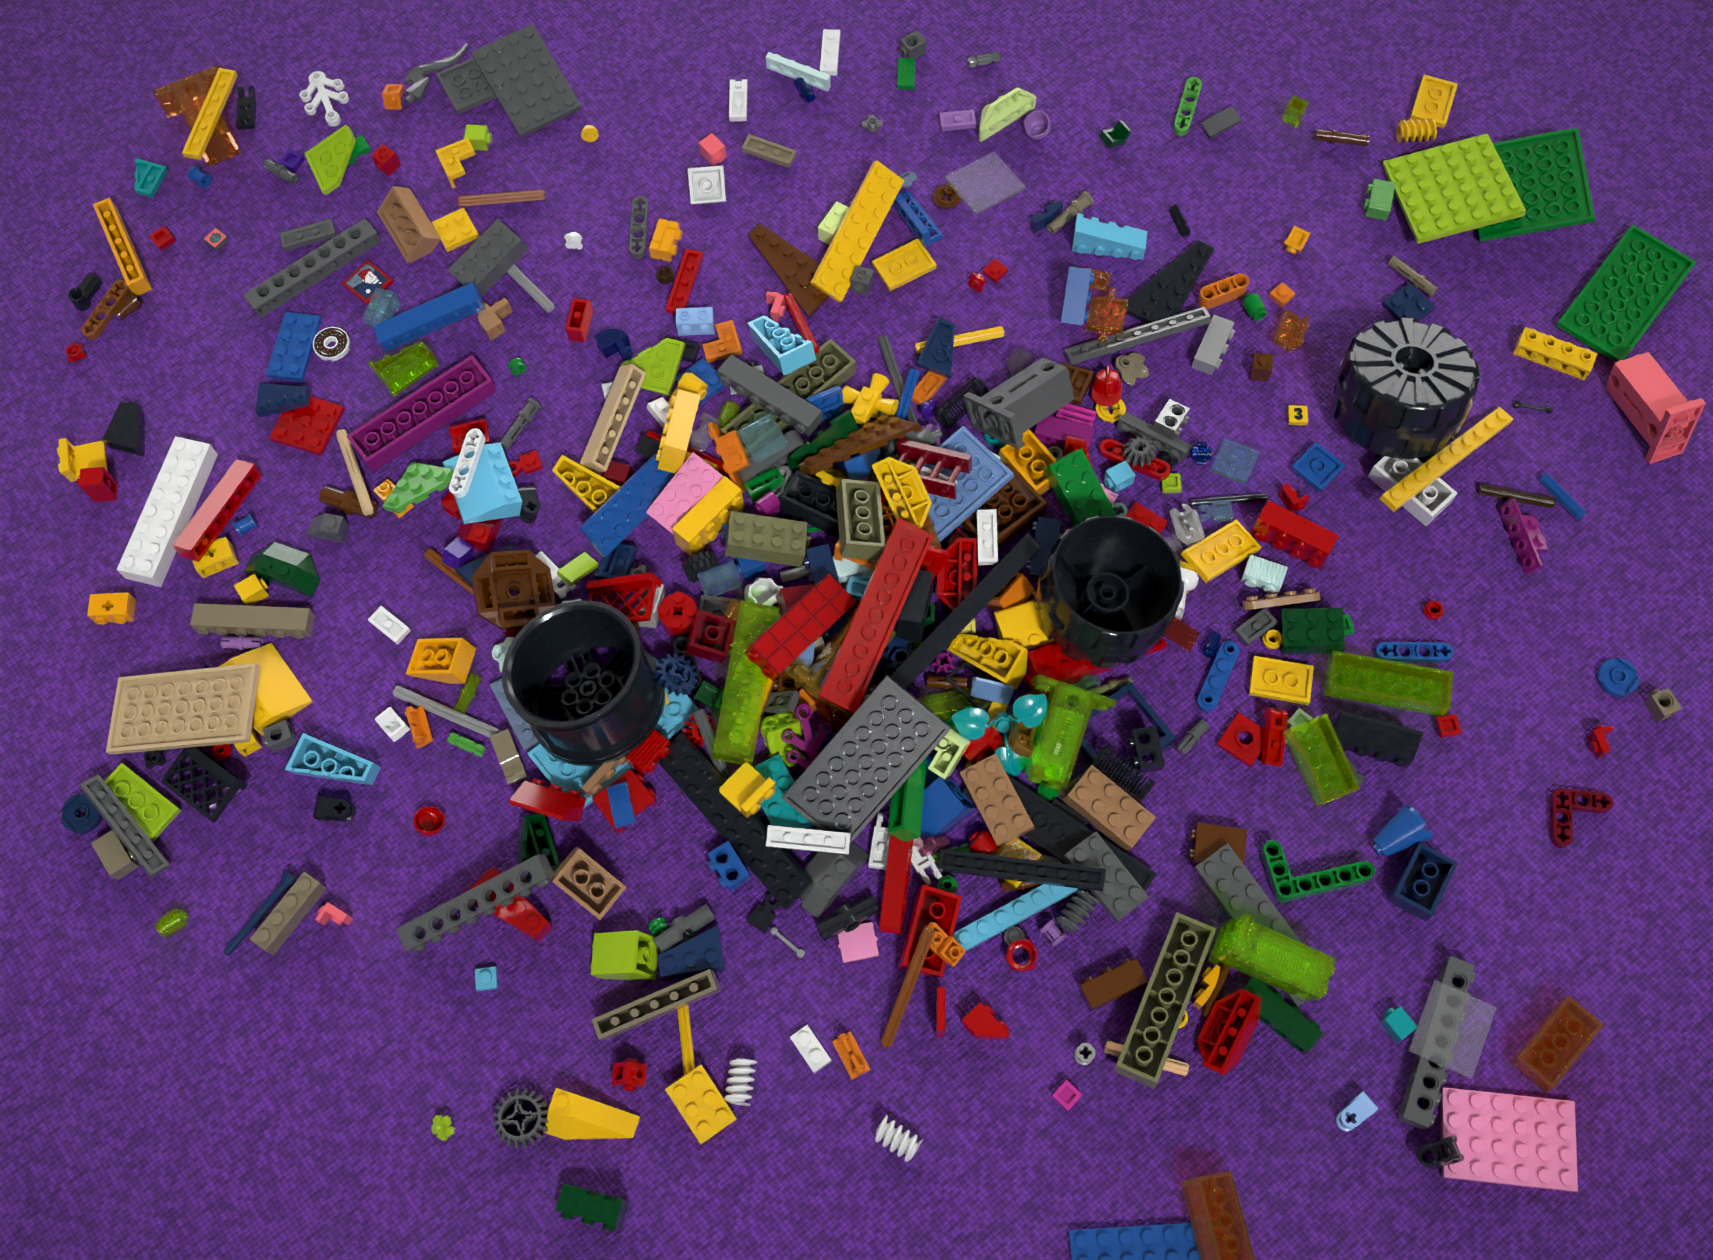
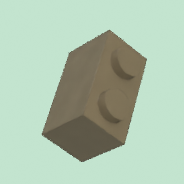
(114, 855)

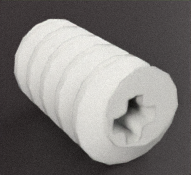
(740, 1081)
(897, 1139)

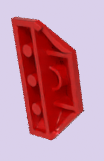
(959, 573)
(1228, 1030)

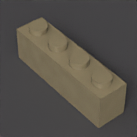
(288, 913)

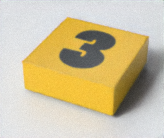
(1297, 415)

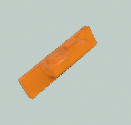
(731, 451)

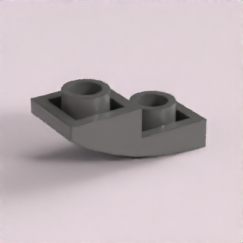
(1221, 121)

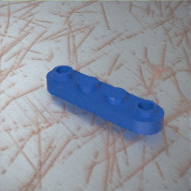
(1218, 676)

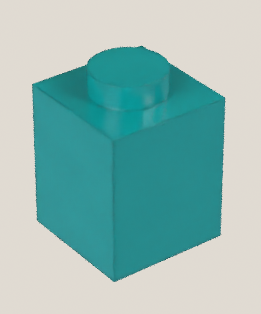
(1397, 1024)

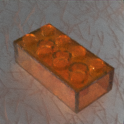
(1556, 1044)
(1217, 1217)

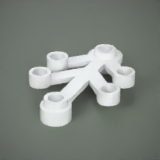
(318, 80)

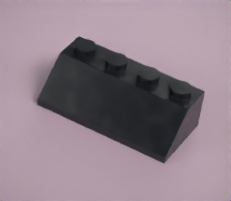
(811, 502)
(1377, 738)

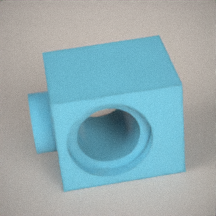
(1119, 477)

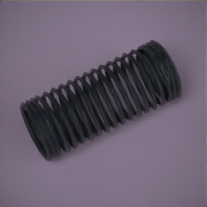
(947, 420)
(1139, 794)

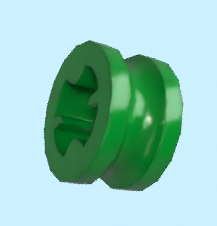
(517, 366)
(658, 926)

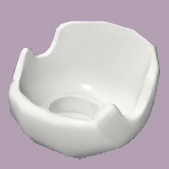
(1189, 578)

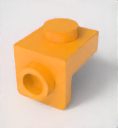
(1296, 240)

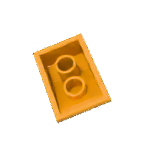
(442, 660)

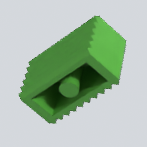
(1380, 199)

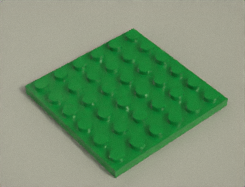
(1550, 182)

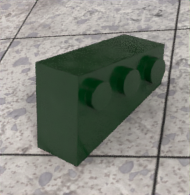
(535, 839)
(592, 1207)

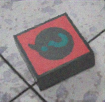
(216, 239)

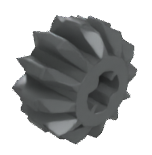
(1139, 451)

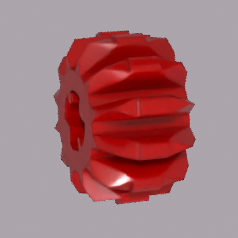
(692, 732)

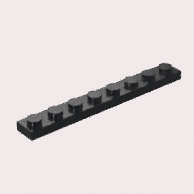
(1022, 870)

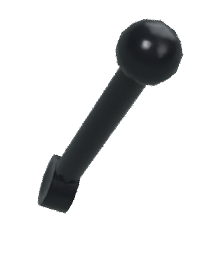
(1517, 404)

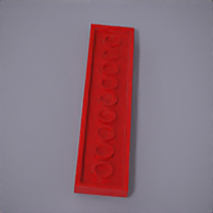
(876, 616)

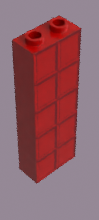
(800, 627)

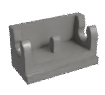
(1187, 525)

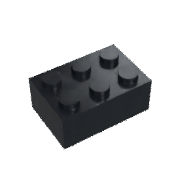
(915, 609)

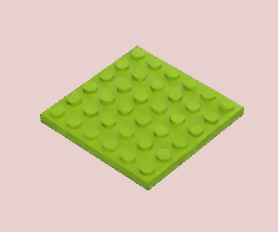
(1453, 188)

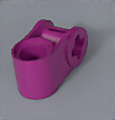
(768, 505)

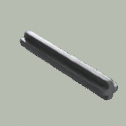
(709, 738)

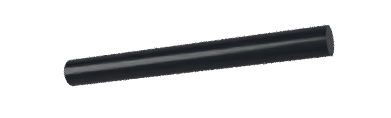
(1234, 499)

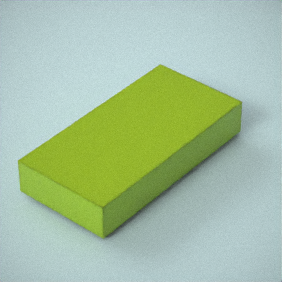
(577, 569)

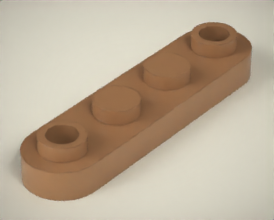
(1289, 597)

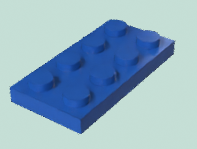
(293, 347)

